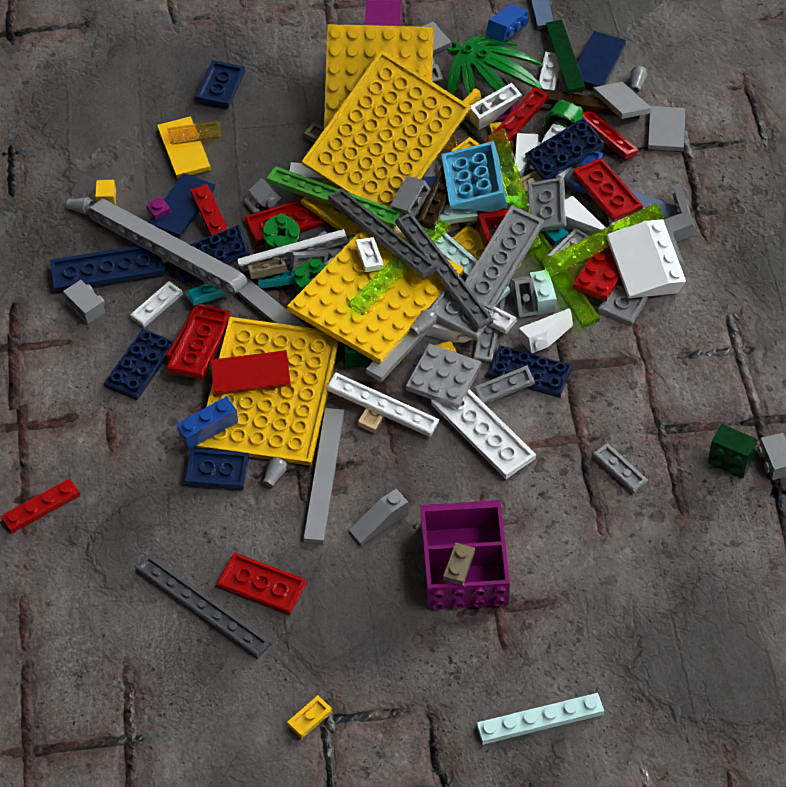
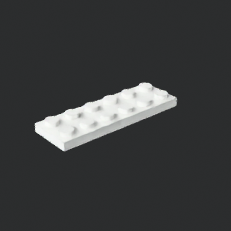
(487, 434)

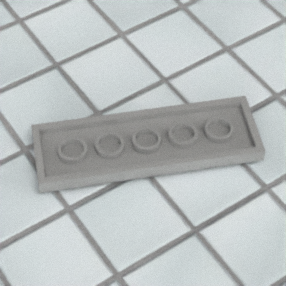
(503, 255)

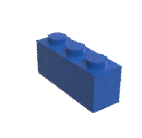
(507, 22)
(207, 422)

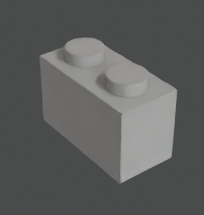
(411, 196)
(84, 301)
(773, 452)

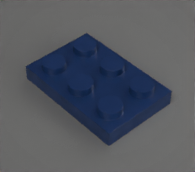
(220, 84)
(217, 469)

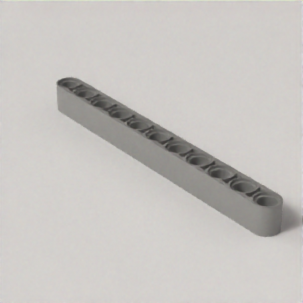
(167, 247)

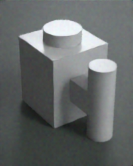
(263, 195)

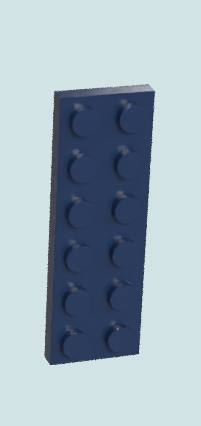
(105, 267)

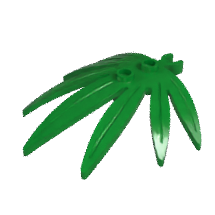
(484, 53)

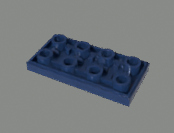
(600, 58)
(564, 149)
(182, 206)
(224, 246)
(139, 364)
(548, 374)

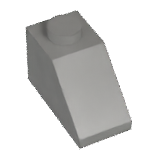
(524, 296)

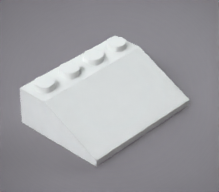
(646, 260)

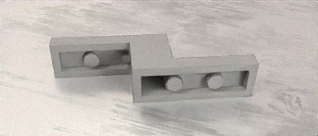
(681, 225)

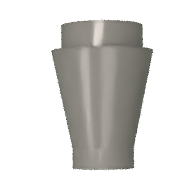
(638, 76)
(80, 204)
(424, 321)
(275, 470)

